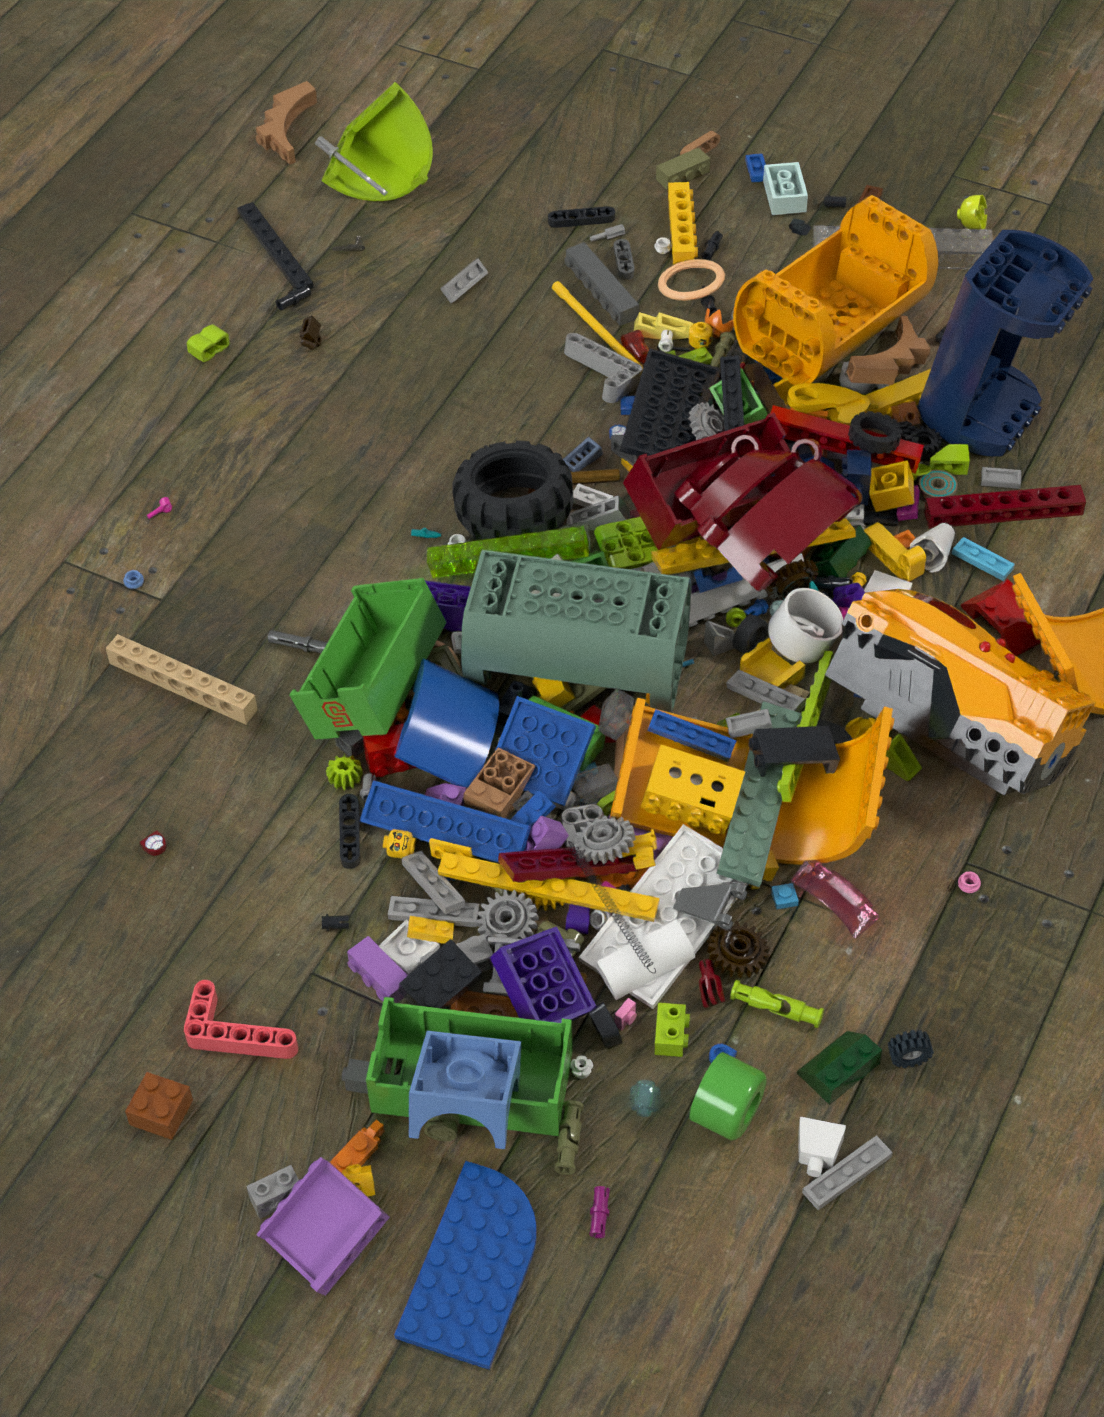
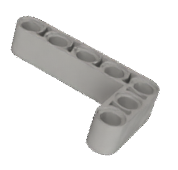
(621, 372)

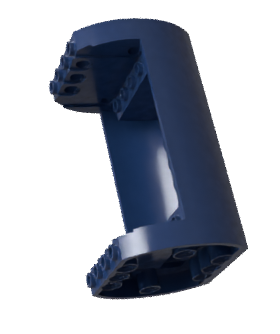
(1011, 292)

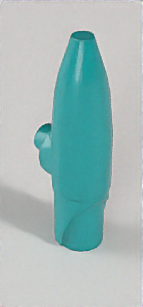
(425, 533)

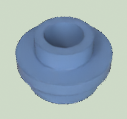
(133, 579)

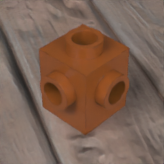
(906, 412)

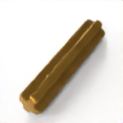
(595, 475)

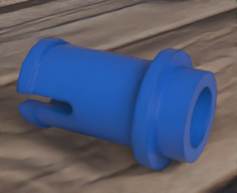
(758, 608)

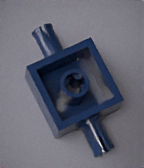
(857, 470)

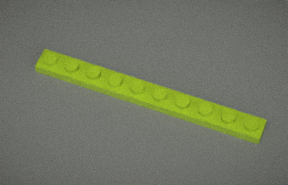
(810, 718)

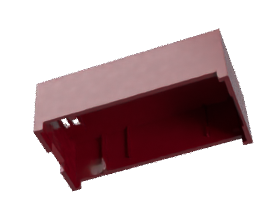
(658, 476)

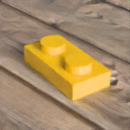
(430, 929)

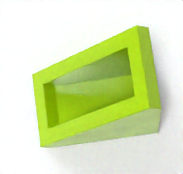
(901, 759)

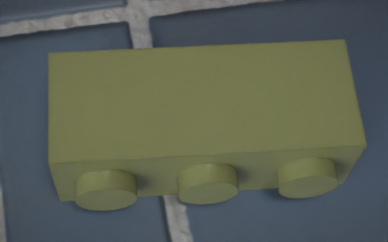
(683, 168)

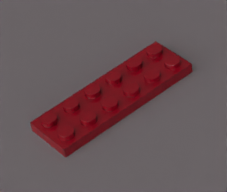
(557, 864)

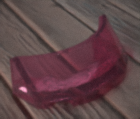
(838, 895)

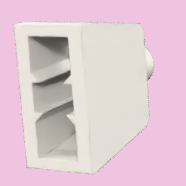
(819, 1144)

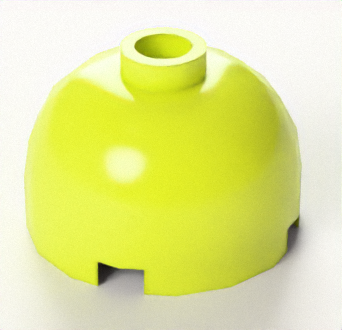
(973, 212)

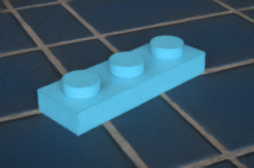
(983, 559)

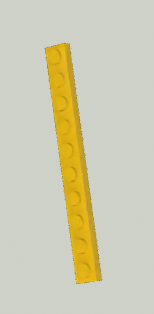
(556, 889)

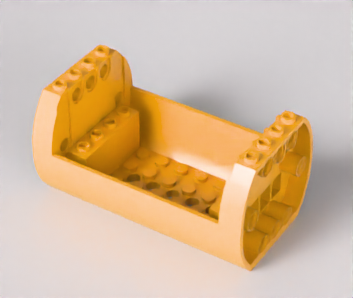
(873, 263)

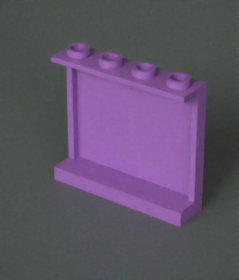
(323, 1225)

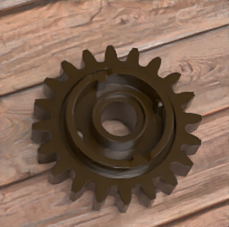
(791, 577)
(738, 950)

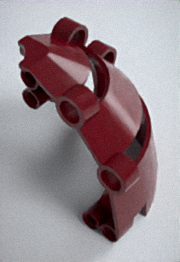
(781, 521)

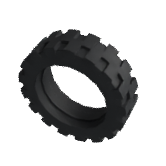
(873, 443)

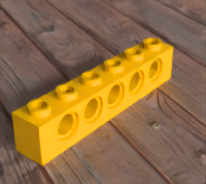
(681, 222)

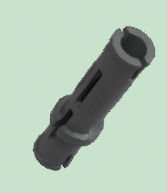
(306, 643)

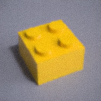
(892, 486)

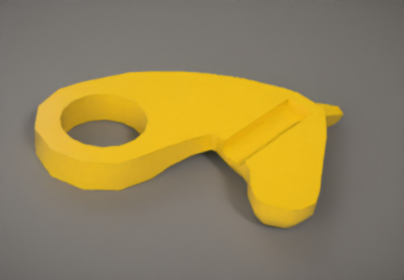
(846, 401)

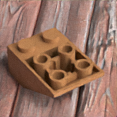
(498, 784)

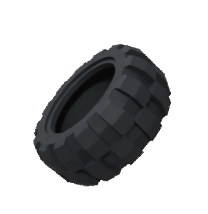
(510, 467)

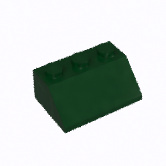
(840, 556)
(841, 1065)

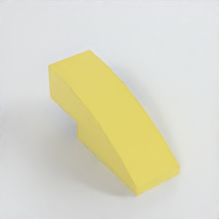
(653, 326)

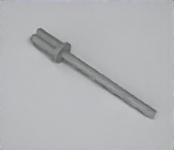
(333, 151)

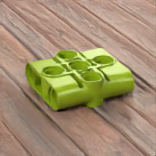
(625, 543)

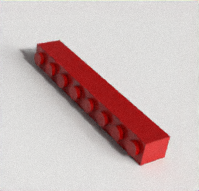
(835, 438)

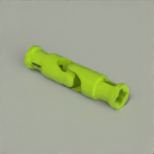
(763, 999)

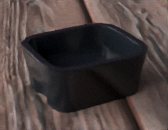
(605, 1026)

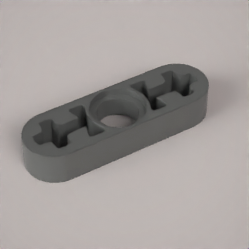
(629, 274)

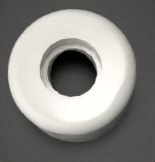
(805, 625)

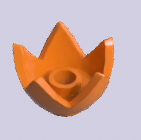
(715, 322)

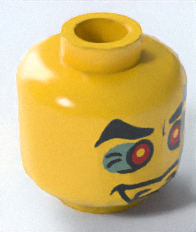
(700, 335)
(399, 843)

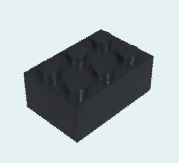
(440, 978)

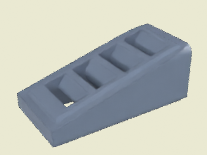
(588, 443)

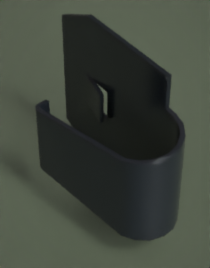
(798, 227)

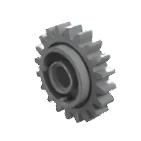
(706, 421)
(605, 839)
(504, 907)

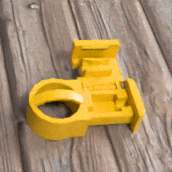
(643, 850)

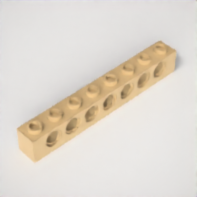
(182, 679)

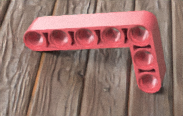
(232, 1032)

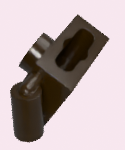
(310, 333)

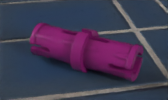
(599, 1212)

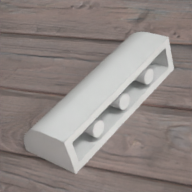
(666, 948)

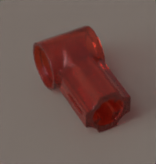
(635, 343)

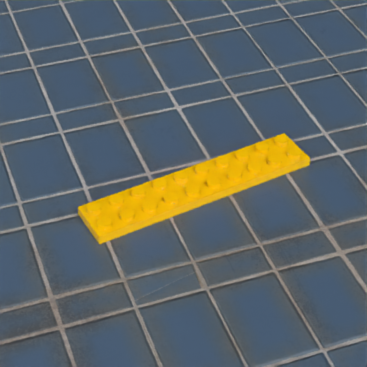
(702, 554)

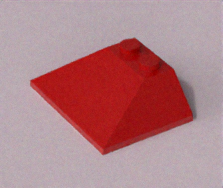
(1002, 612)

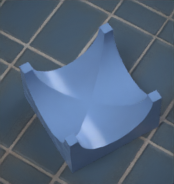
(465, 1078)

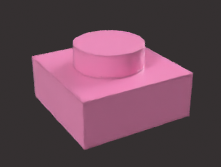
(626, 1014)

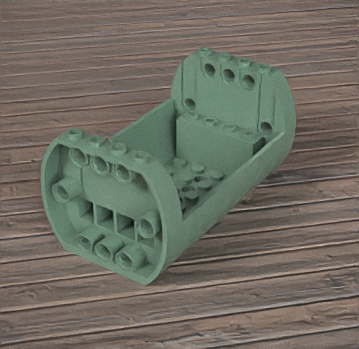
(572, 639)

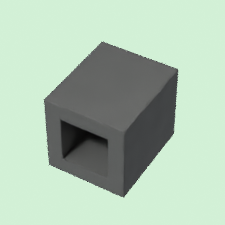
(355, 1076)

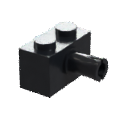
(507, 702)

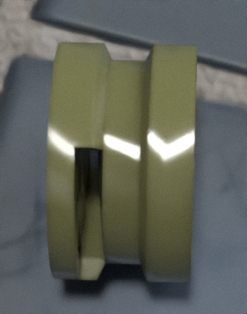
(443, 1127)

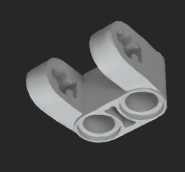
(579, 817)

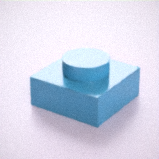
(784, 896)

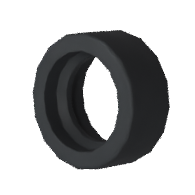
(750, 633)

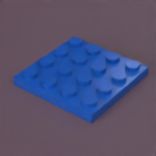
(550, 742)

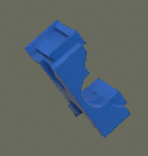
(706, 582)

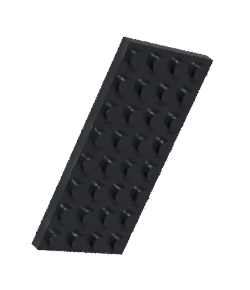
(663, 403)

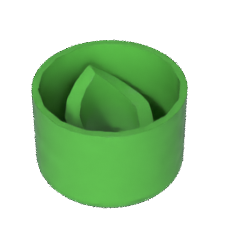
(728, 1096)

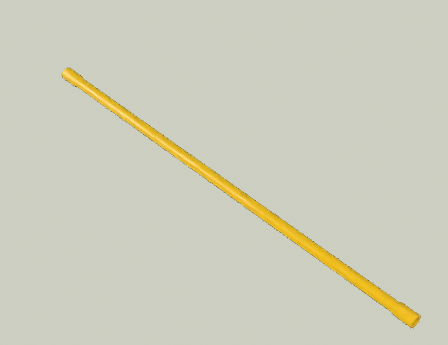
(564, 294)

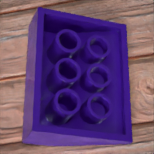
(451, 602)
(543, 978)

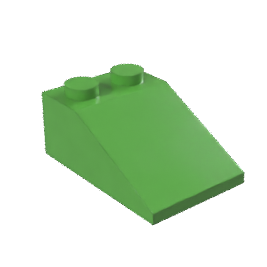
(752, 405)

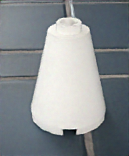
(936, 546)

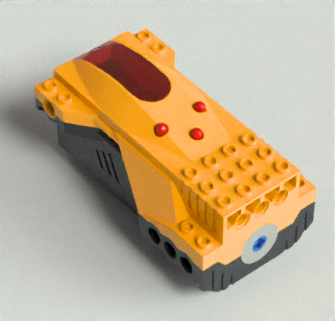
(959, 690)

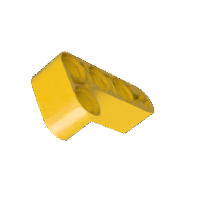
(902, 562)

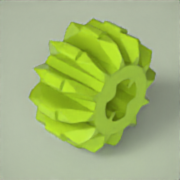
(344, 772)

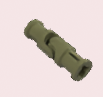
(569, 1137)

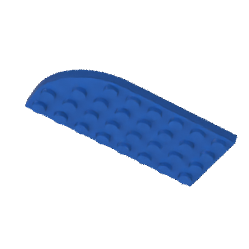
(472, 1269)

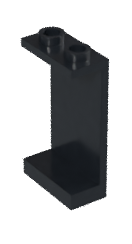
(793, 747)

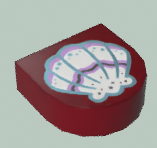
(154, 844)

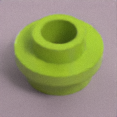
(735, 613)

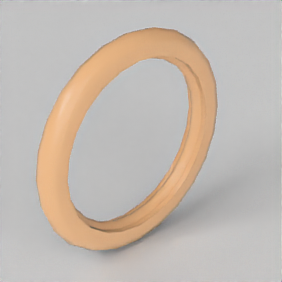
(686, 296)

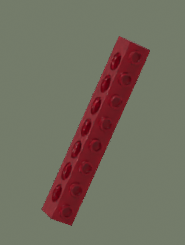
(1005, 506)

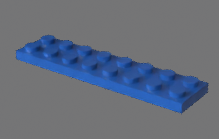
(441, 820)

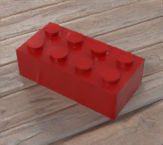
(381, 752)

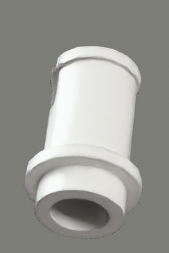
(666, 343)

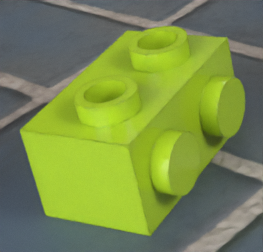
(670, 1029)

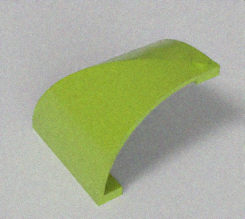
(387, 145)

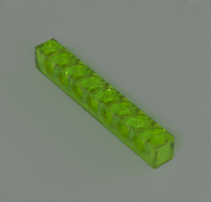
(464, 557)

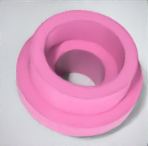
(969, 877)

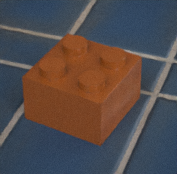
(159, 1105)

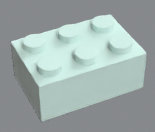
(785, 188)

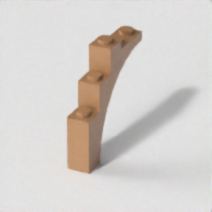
(277, 120)
(887, 365)

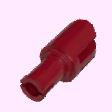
(710, 983)

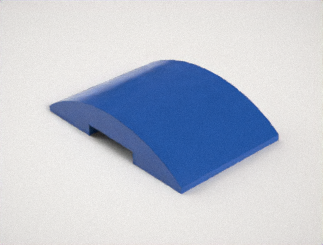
(448, 725)

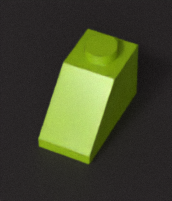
(952, 459)

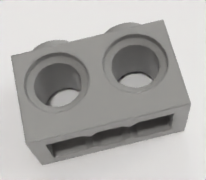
(271, 1190)

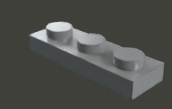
(464, 280)

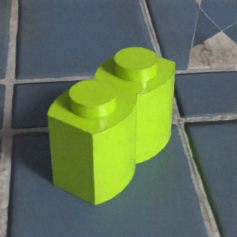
(208, 343)

